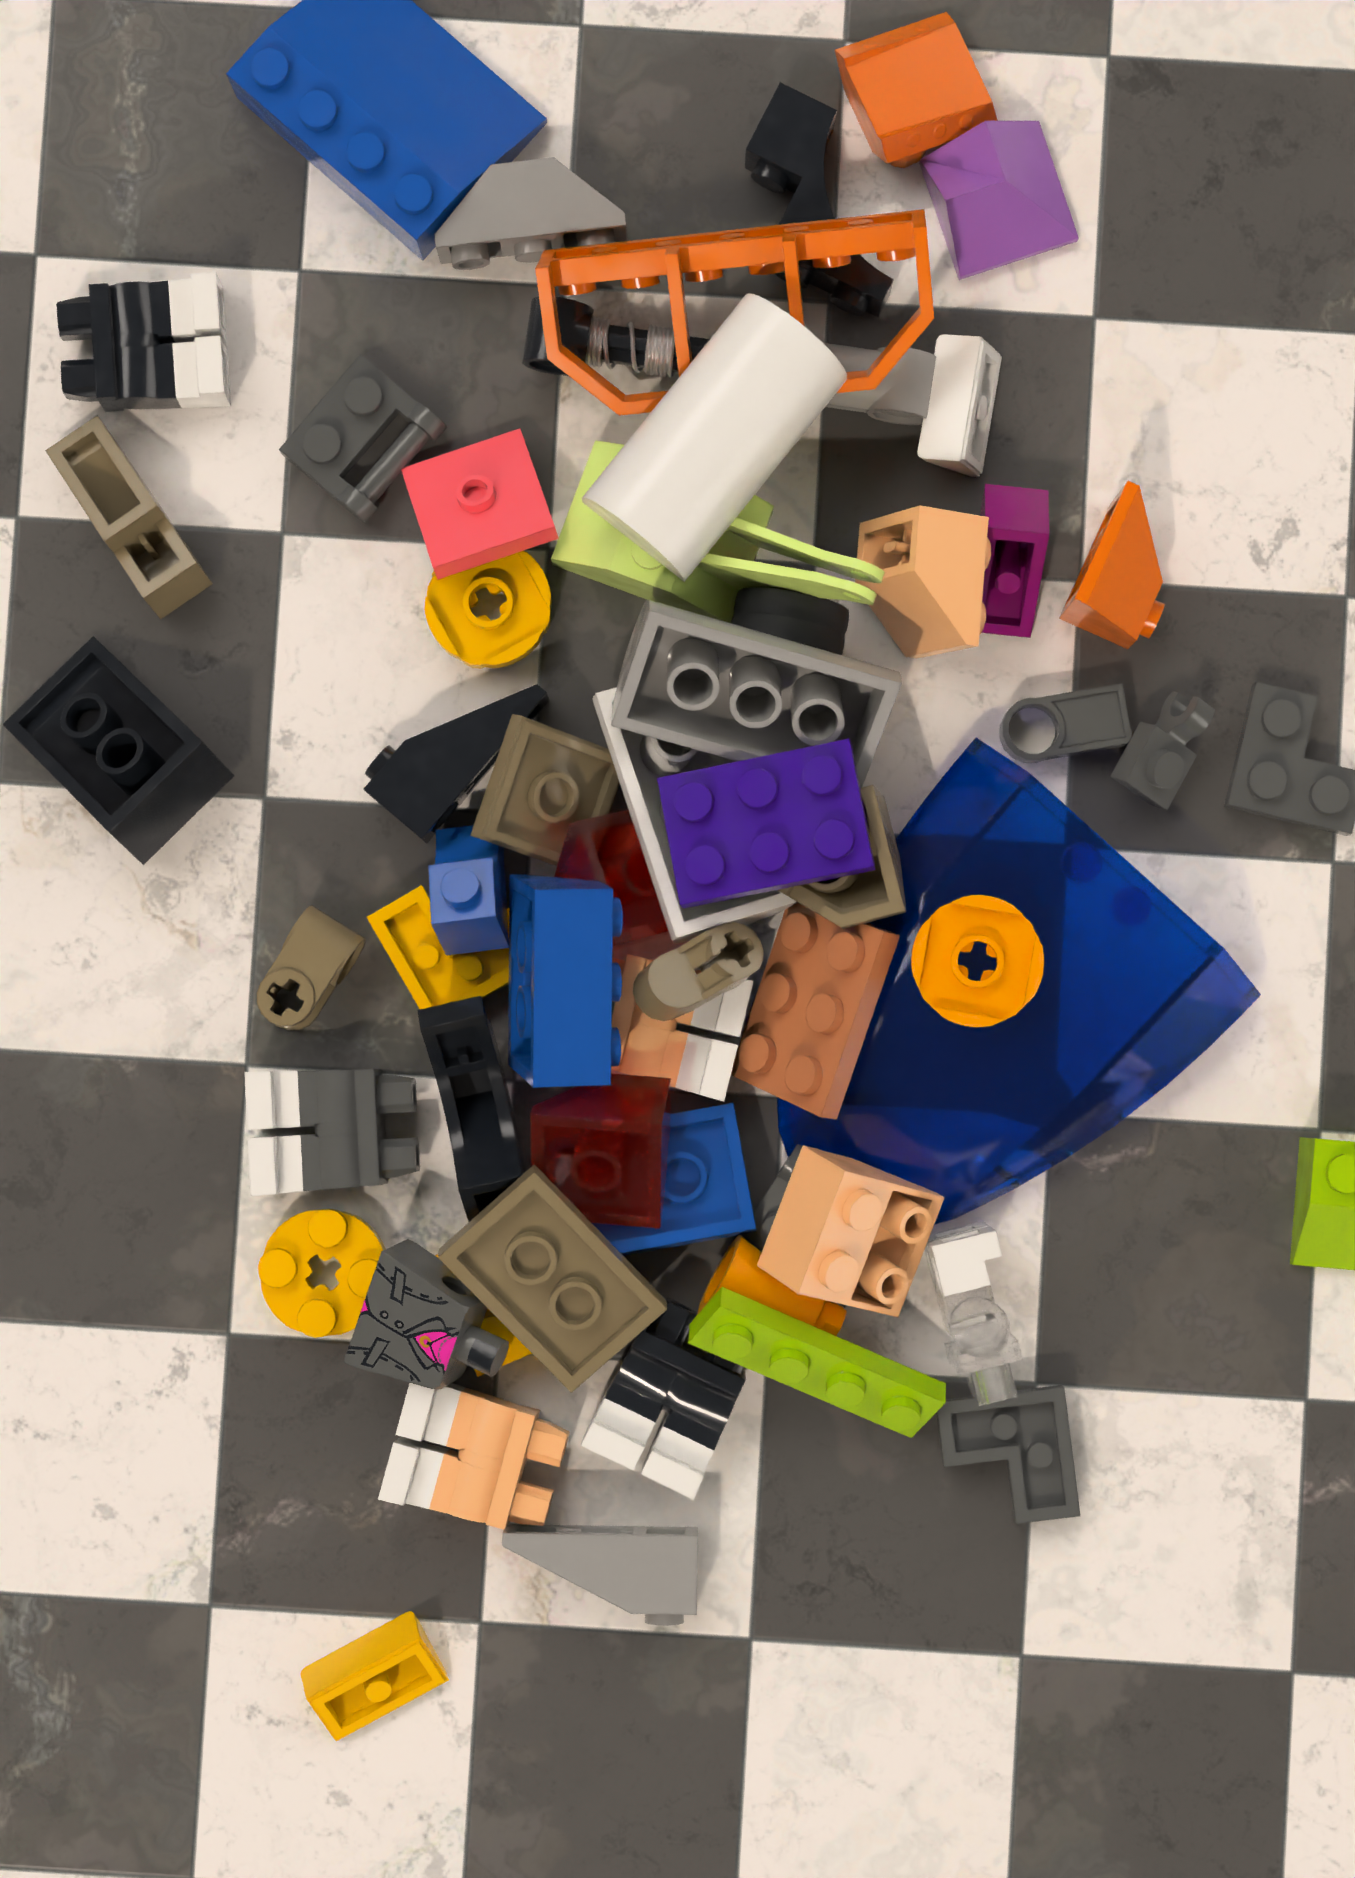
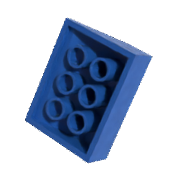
(384, 108)

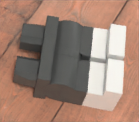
(348, 1124)

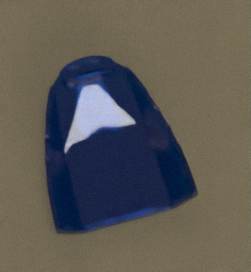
(1117, 1016)

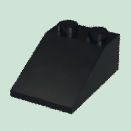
(118, 750)

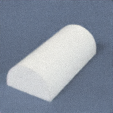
(717, 434)
(638, 765)

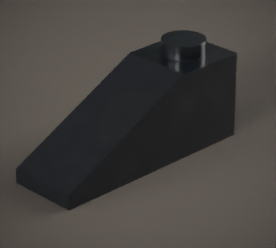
(442, 766)

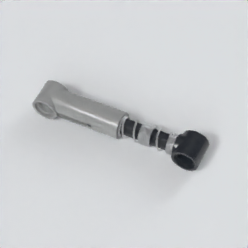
(898, 399)

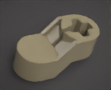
(673, 988)

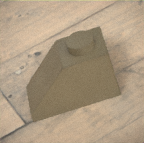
(864, 895)

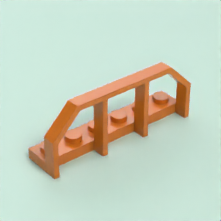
(704, 257)

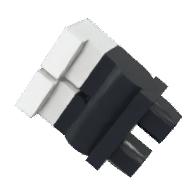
(150, 344)
(670, 1377)

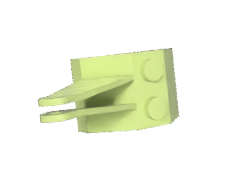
(604, 554)

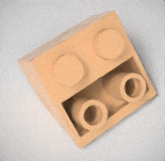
(930, 578)
(849, 1232)

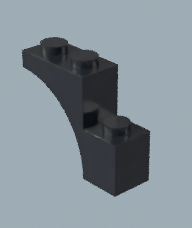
(789, 155)

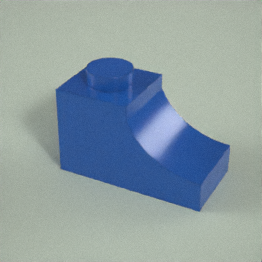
(468, 893)

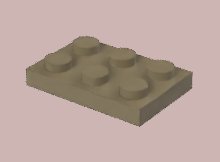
(552, 1278)

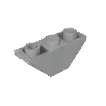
(524, 211)

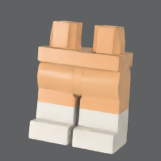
(660, 1050)
(486, 1472)

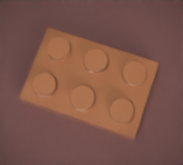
(813, 1009)

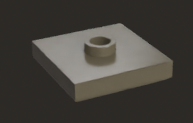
(541, 787)

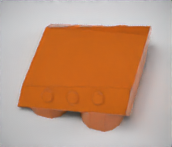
(914, 88)

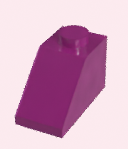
(1018, 551)

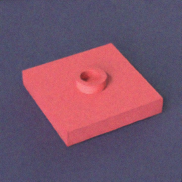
(479, 503)

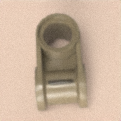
(318, 959)

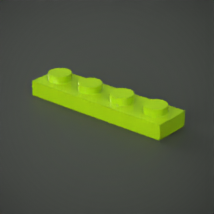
(816, 1362)

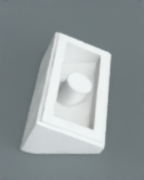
(960, 404)

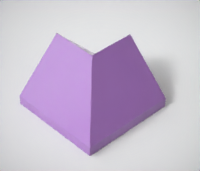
(997, 196)

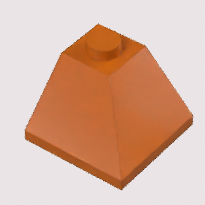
(1119, 576)

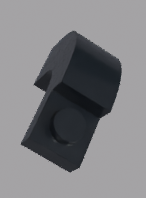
(473, 1100)

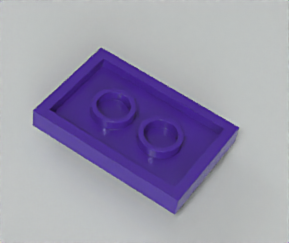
(766, 823)

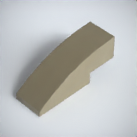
(128, 517)

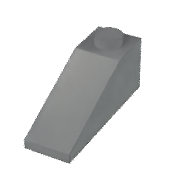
(628, 1566)

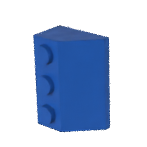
(563, 981)

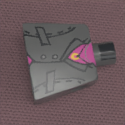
(422, 1323)

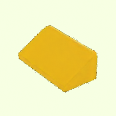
(372, 1675)

